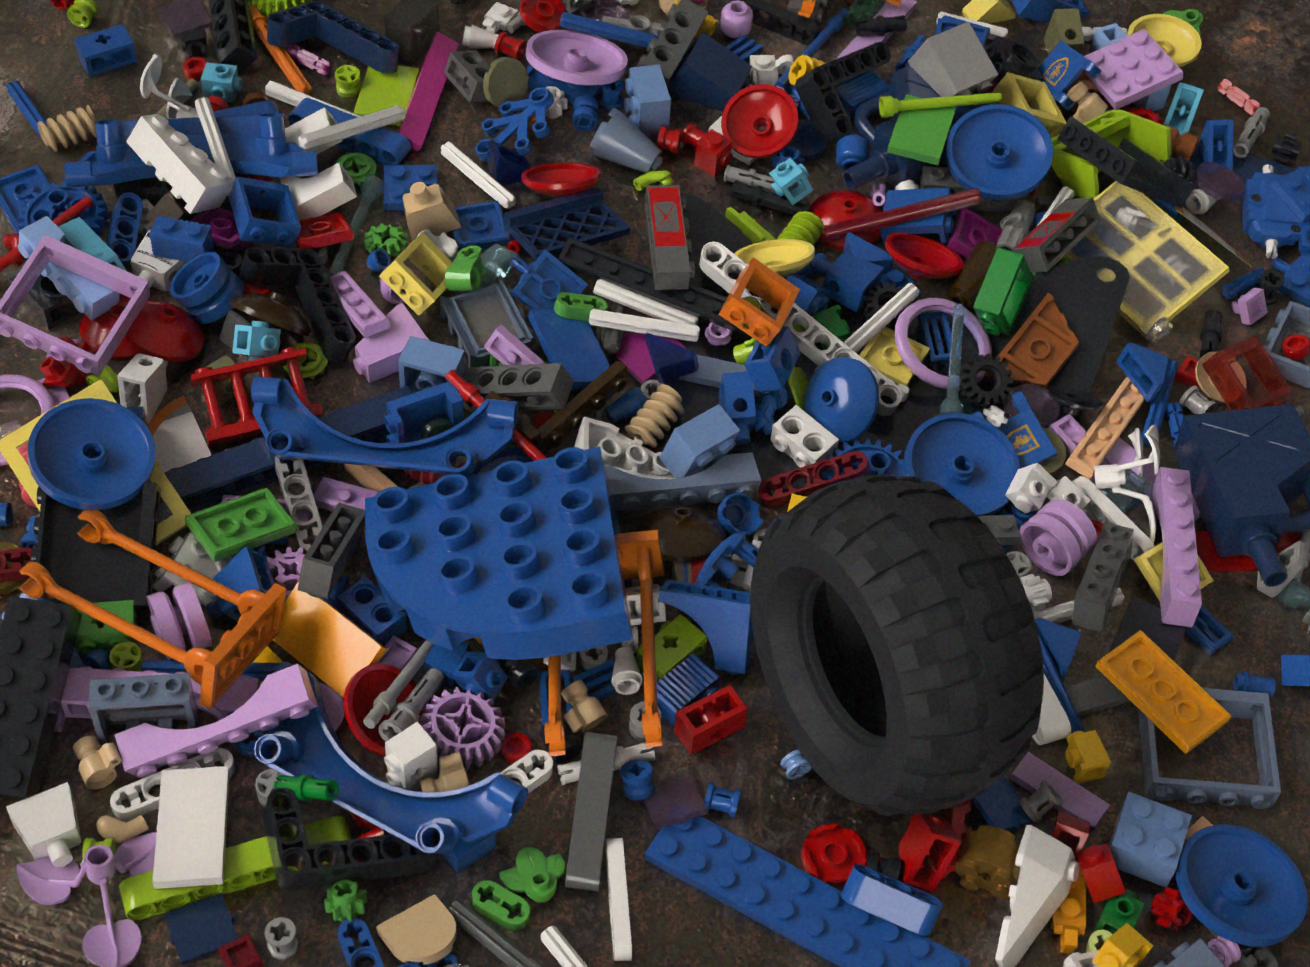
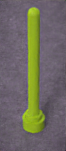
(889, 106)

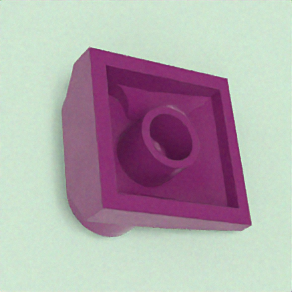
(222, 227)

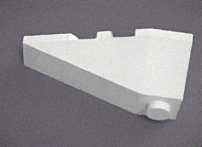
(620, 450)
(1042, 885)

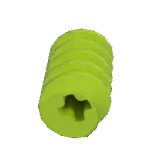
(803, 227)

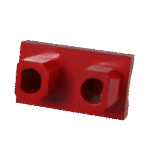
(63, 372)

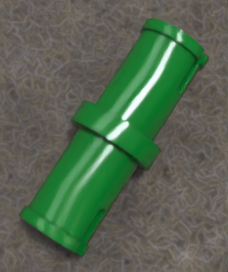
(308, 787)

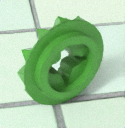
(362, 162)
(393, 245)

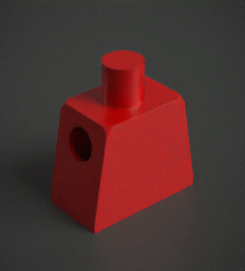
(927, 850)

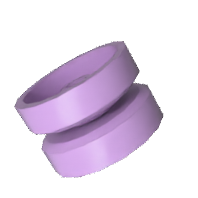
(1058, 537)
(181, 620)

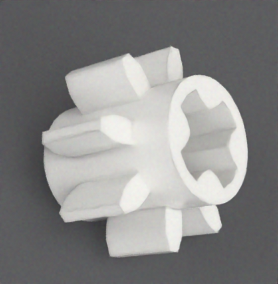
(559, 103)
(1037, 591)

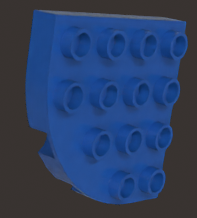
(505, 557)

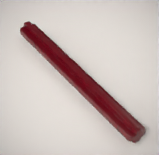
(902, 214)

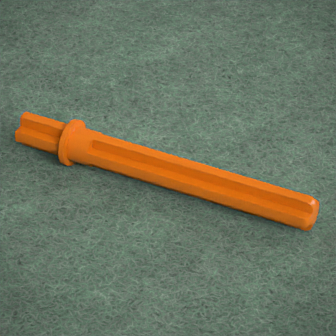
(279, 54)

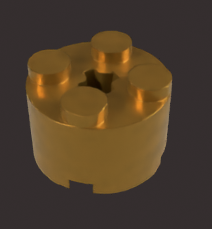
(988, 861)

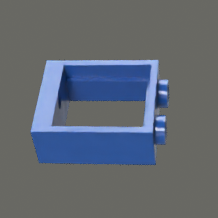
(276, 198)

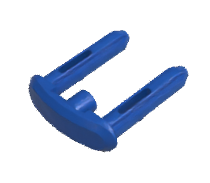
(719, 561)

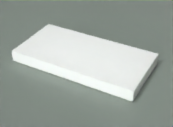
(191, 827)

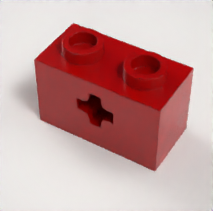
(710, 719)

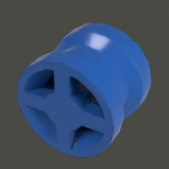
(637, 779)

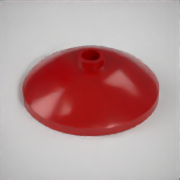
(759, 107)
(560, 178)
(843, 206)
(923, 256)
(96, 331)
(166, 332)
(359, 699)

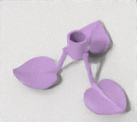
(107, 944)

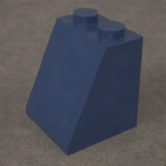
(709, 74)

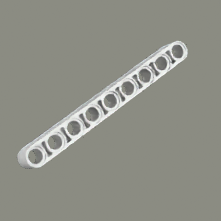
(806, 340)

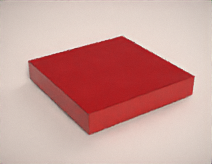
(323, 231)

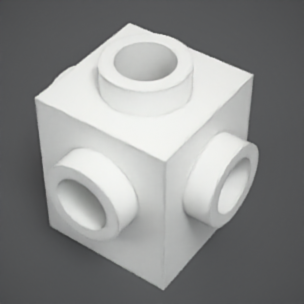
(1070, 492)

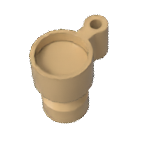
(1089, 104)
(585, 710)
(96, 762)
(451, 775)

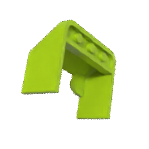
(1114, 127)

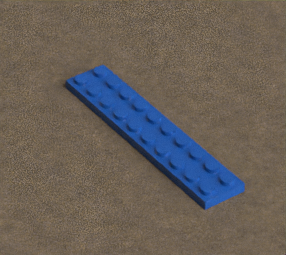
(789, 899)

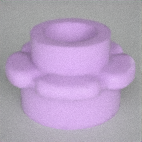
(723, 339)

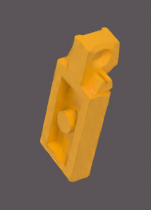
(1070, 916)

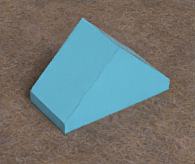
(1183, 107)

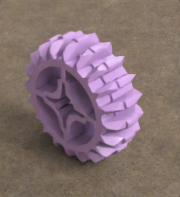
(481, 731)

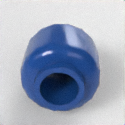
(851, 151)

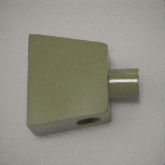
(1065, 27)

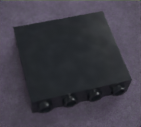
(1127, 164)
(97, 569)

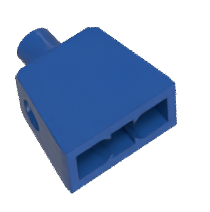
(849, 279)
(738, 401)
(244, 572)

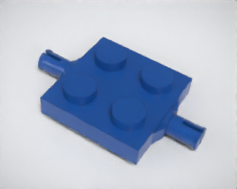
(1296, 278)
(544, 281)

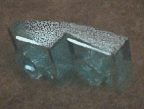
(497, 262)

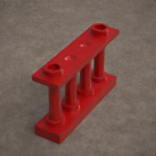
(247, 426)

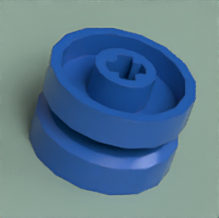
(206, 287)

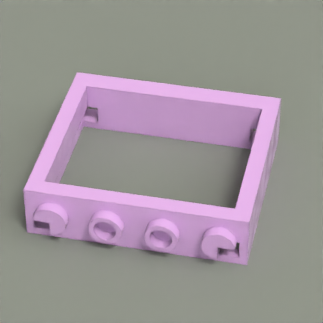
(86, 266)

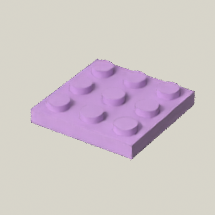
(1132, 69)

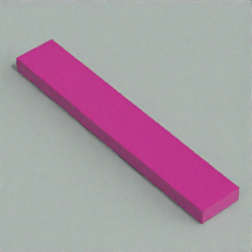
(427, 91)

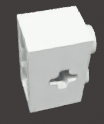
(411, 758)

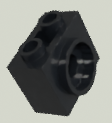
(1013, 58)
(49, 303)

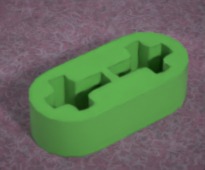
(577, 305)
(496, 910)

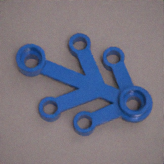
(538, 102)

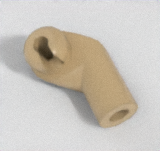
(113, 828)

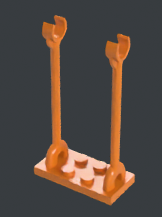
(640, 559)
(213, 669)

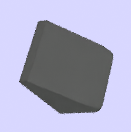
(228, 329)

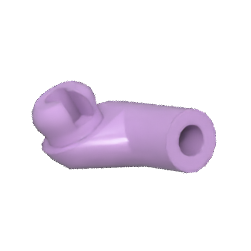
(878, 194)

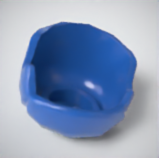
(739, 514)

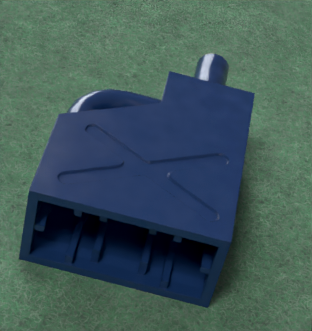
(883, 164)
(1245, 476)

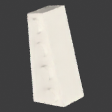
(180, 164)

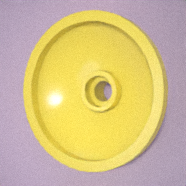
(1172, 34)
(779, 255)

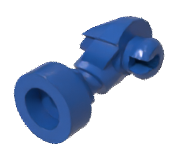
(769, 403)

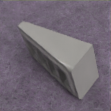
(1292, 561)

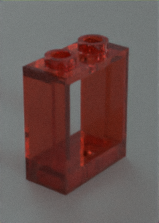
(1229, 385)

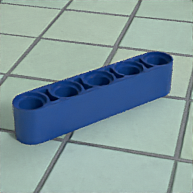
(380, 143)

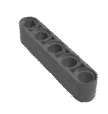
(591, 811)

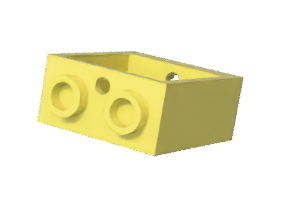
(1020, 90)
(432, 264)

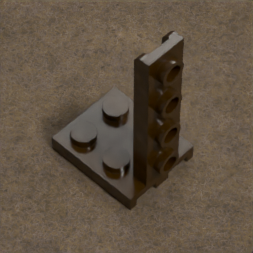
(582, 405)

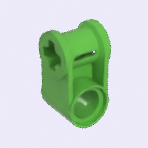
(466, 270)

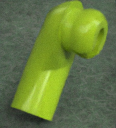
(653, 177)

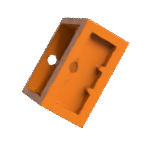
(770, 288)

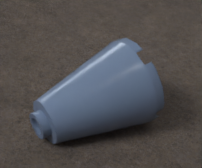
(625, 144)

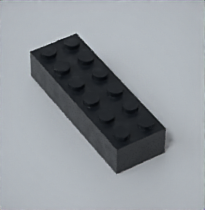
(34, 668)

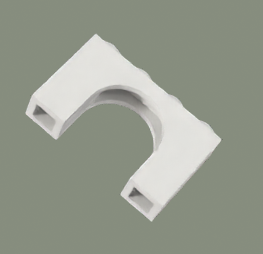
(330, 187)

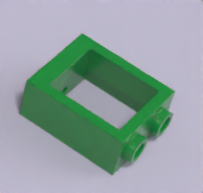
(1002, 292)

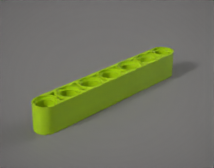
(244, 867)

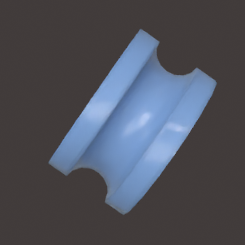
(795, 764)

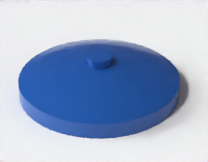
(999, 151)
(91, 454)
(964, 458)
(1241, 885)

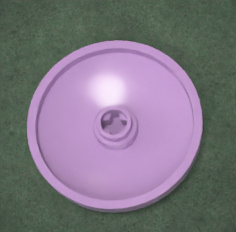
(576, 57)

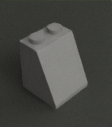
(954, 62)

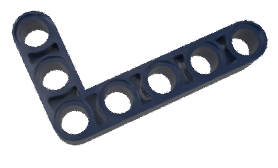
(337, 30)

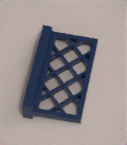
(564, 213)

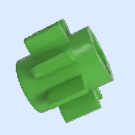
(345, 900)

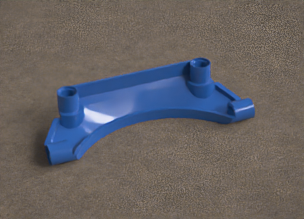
(252, 142)
(285, 416)
(314, 749)

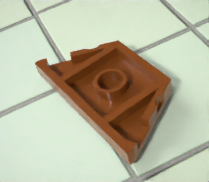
(1039, 346)

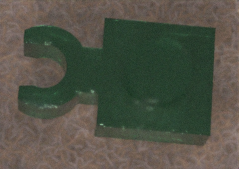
(863, 9)

